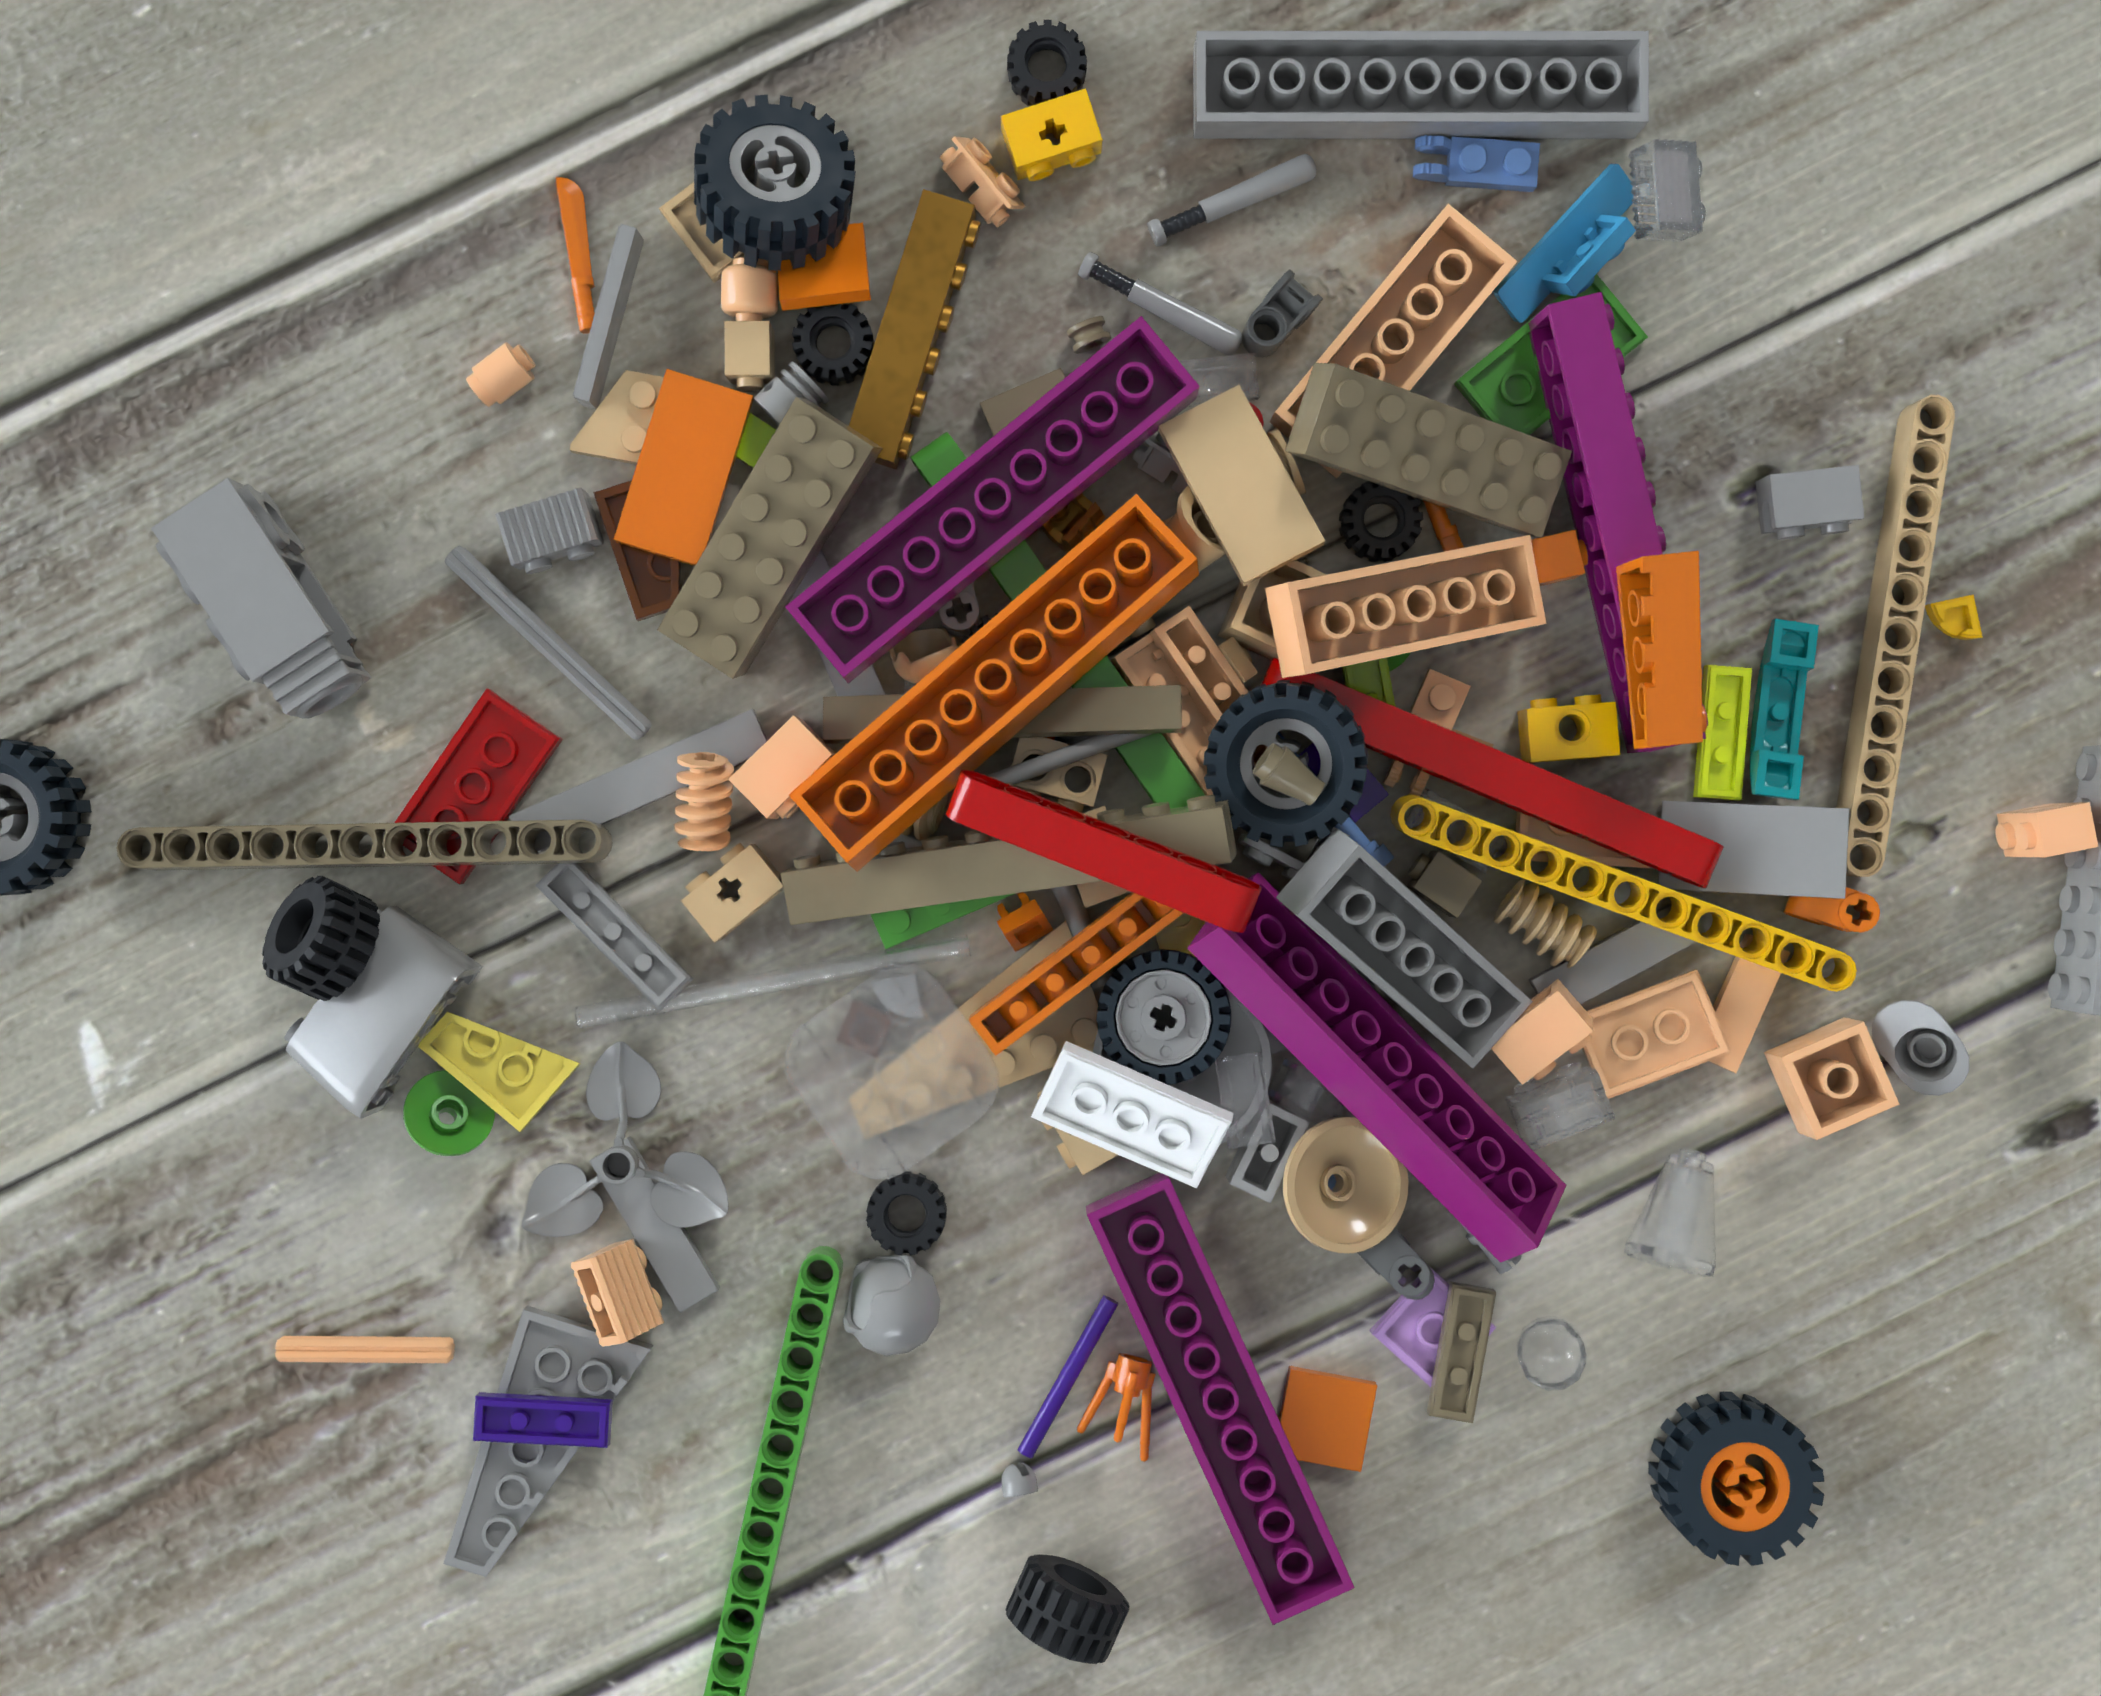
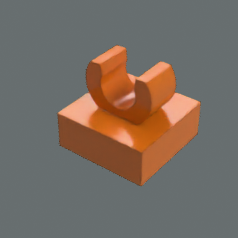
(1024, 923)

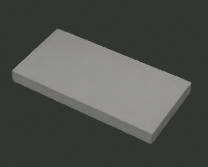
(1768, 848)

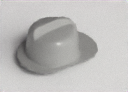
(1920, 1047)

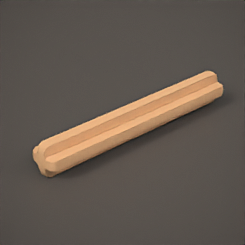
(364, 1349)

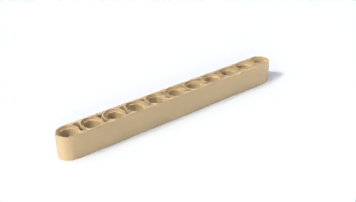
(1906, 621)

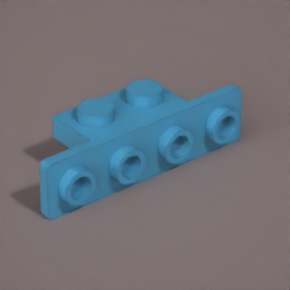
(1573, 247)

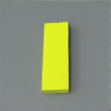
(1722, 753)

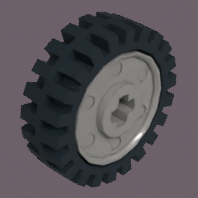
(1197, 1003)

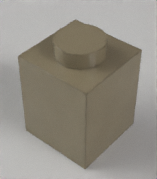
(1442, 882)

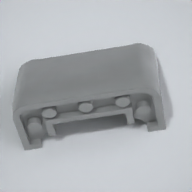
(371, 1029)

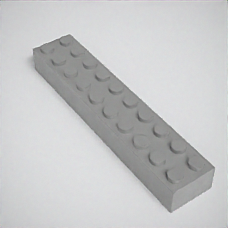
(1420, 84)

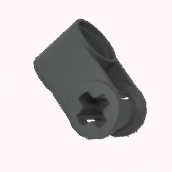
(1283, 310)
(1391, 1260)

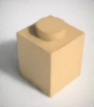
(749, 353)

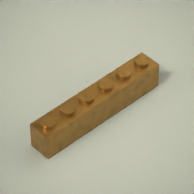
(912, 323)

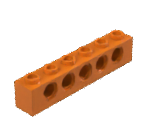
(1070, 970)

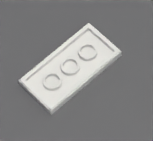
(1132, 1114)

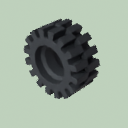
(840, 368)
(1362, 540)

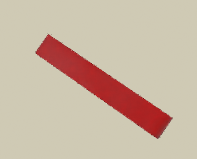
(1103, 851)

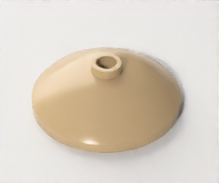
(1367, 1190)

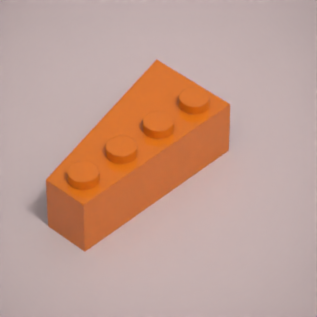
(1663, 648)

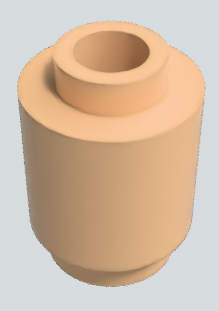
(501, 374)

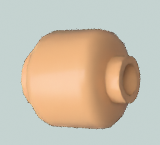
(749, 291)

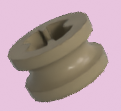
(1088, 334)

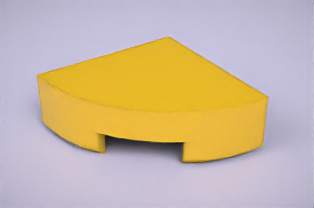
(1956, 617)

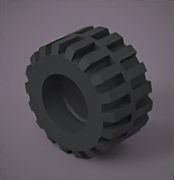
(321, 938)
(1067, 1609)

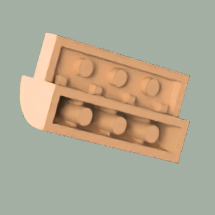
(1186, 656)

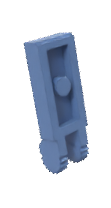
(1480, 163)

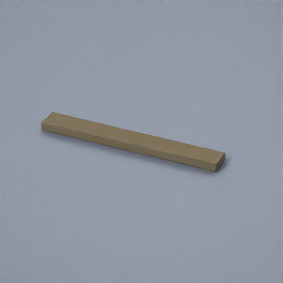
(1071, 714)

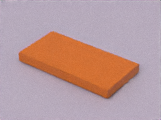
(683, 467)

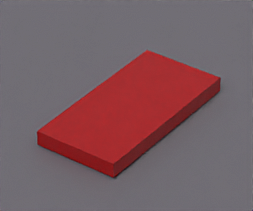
(481, 772)

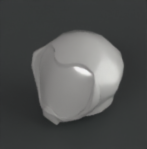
(891, 1304)

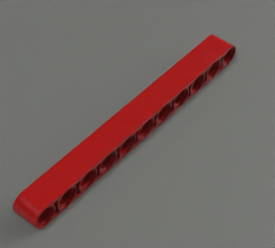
(1522, 785)

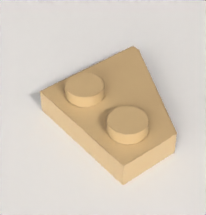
(621, 420)

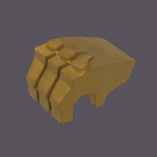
(1073, 523)

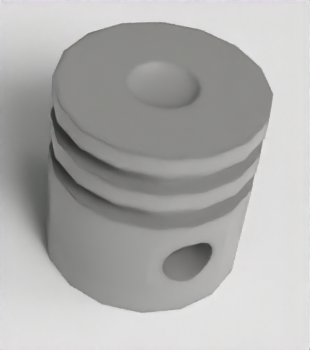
(780, 393)

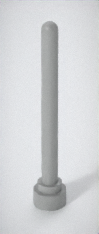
(1063, 757)

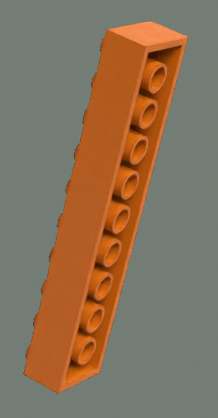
(996, 682)

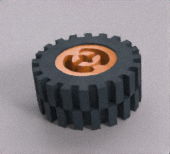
(1716, 1443)

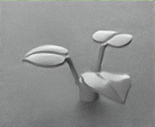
(686, 1192)

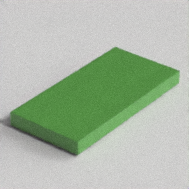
(1507, 381)

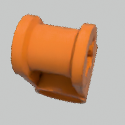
(1833, 913)

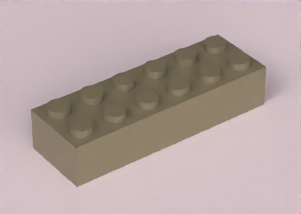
(1427, 449)
(769, 538)

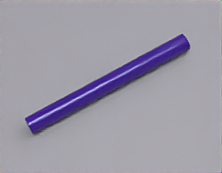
(1067, 1376)

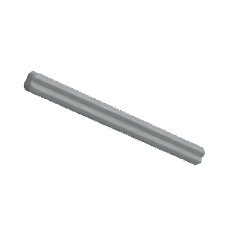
(548, 642)

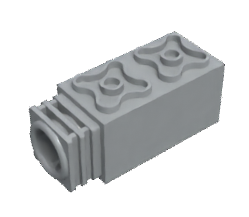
(262, 597)

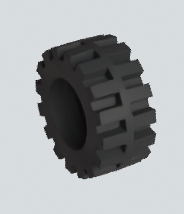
(1046, 38)
(894, 1238)

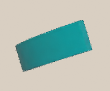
(1779, 709)

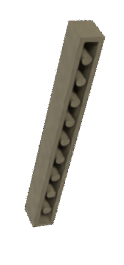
(985, 865)

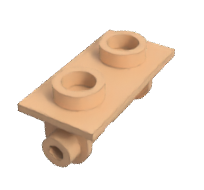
(971, 165)

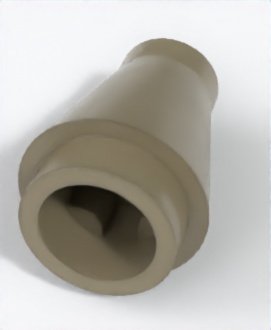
(1287, 774)

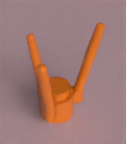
(1130, 1377)

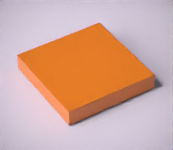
(833, 279)
(1327, 1417)

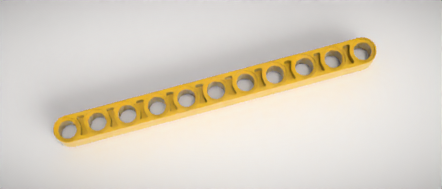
(1643, 898)

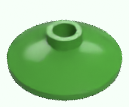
(444, 1093)

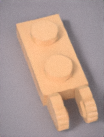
(1438, 702)

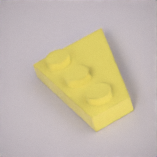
(498, 1068)

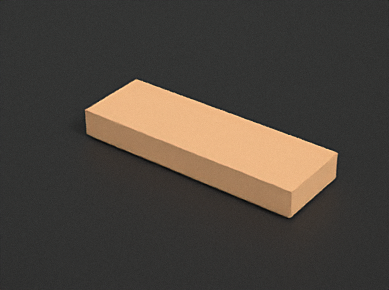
(1743, 1004)

